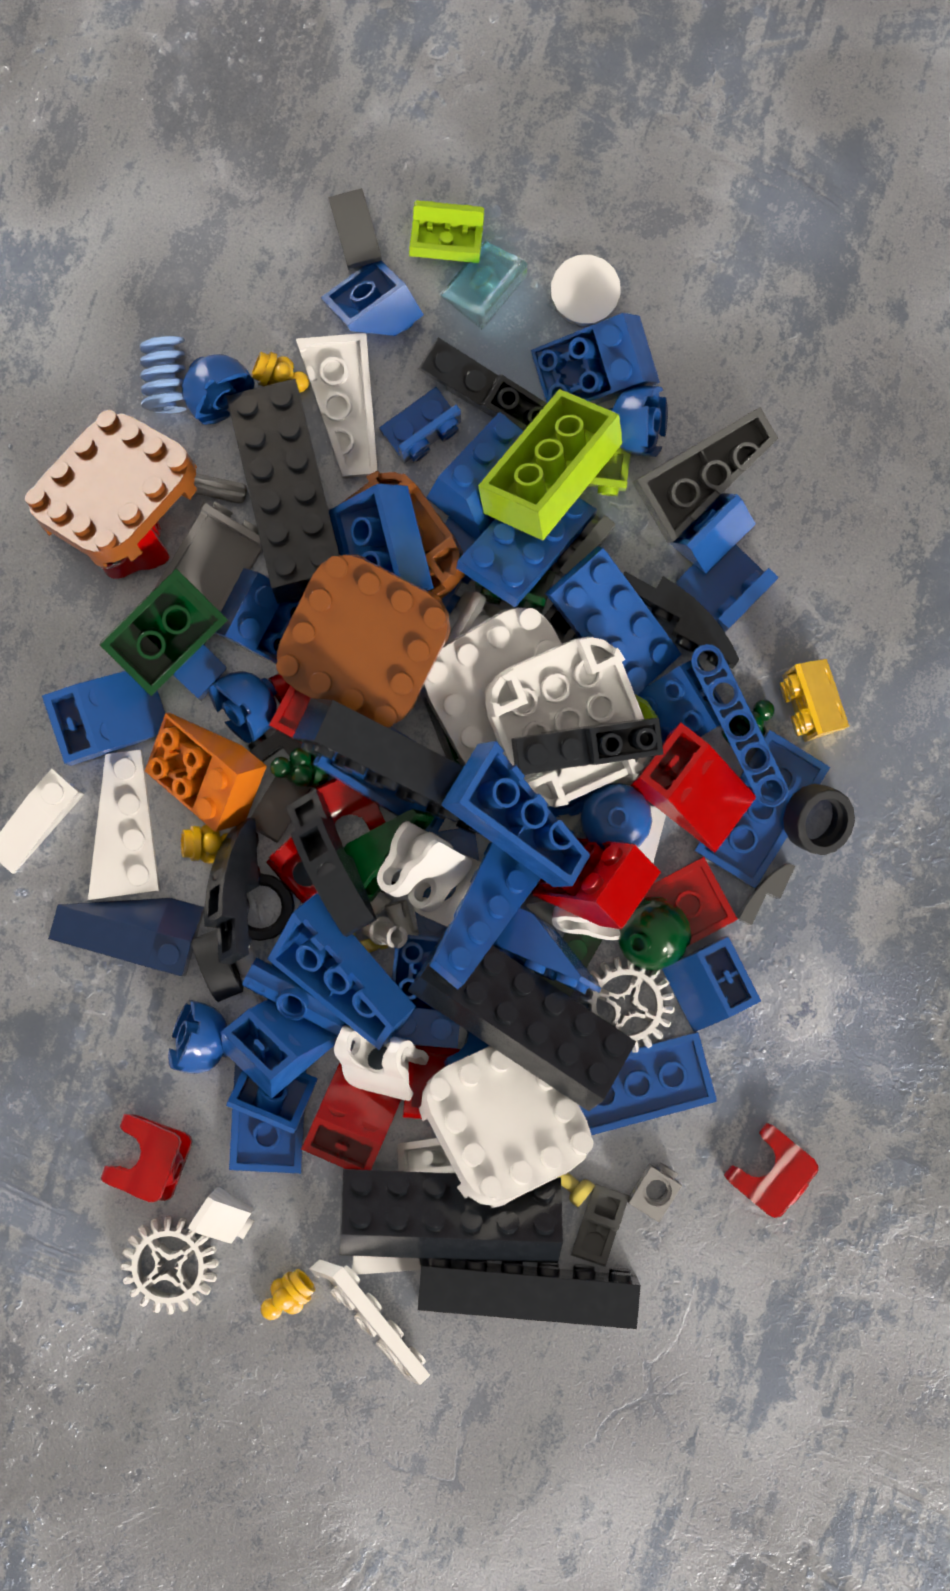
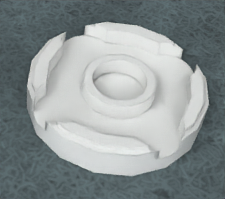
(585, 290)

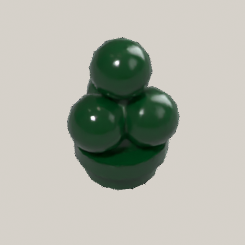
(740, 725)
(299, 769)

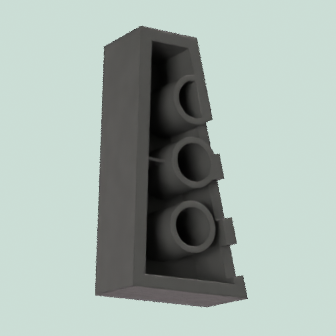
(693, 479)

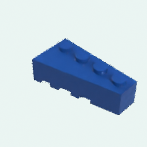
(508, 812)
(340, 974)

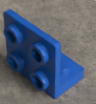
(421, 426)
(728, 586)
(681, 699)

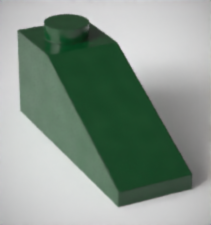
(374, 846)

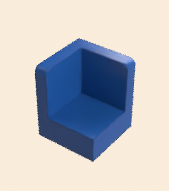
(200, 672)

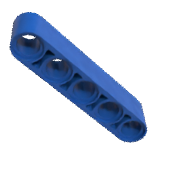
(726, 712)

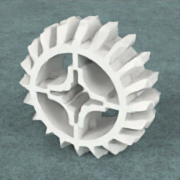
(639, 975)
(179, 1278)

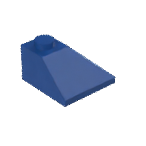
(374, 301)

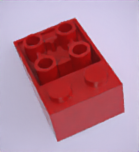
(695, 787)
(607, 886)
(350, 1124)

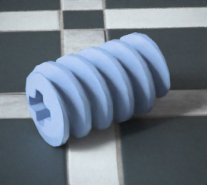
(161, 374)

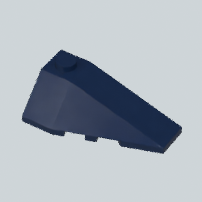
(137, 931)

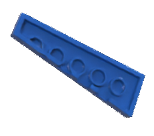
(483, 913)

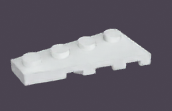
(343, 392)
(124, 834)
(369, 1318)

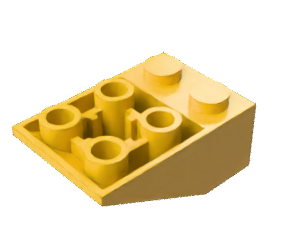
(813, 699)

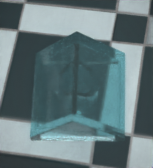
(485, 286)

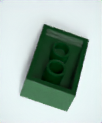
(163, 631)

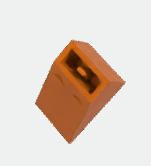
(205, 772)

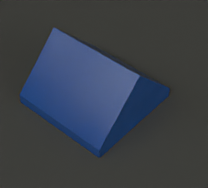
(715, 531)
(283, 1110)

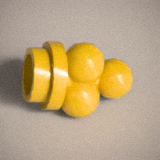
(272, 370)
(201, 843)
(288, 1295)

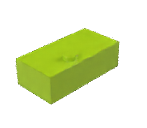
(551, 464)

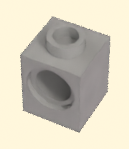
(655, 1207)

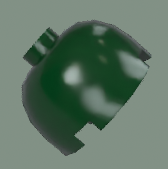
(655, 934)

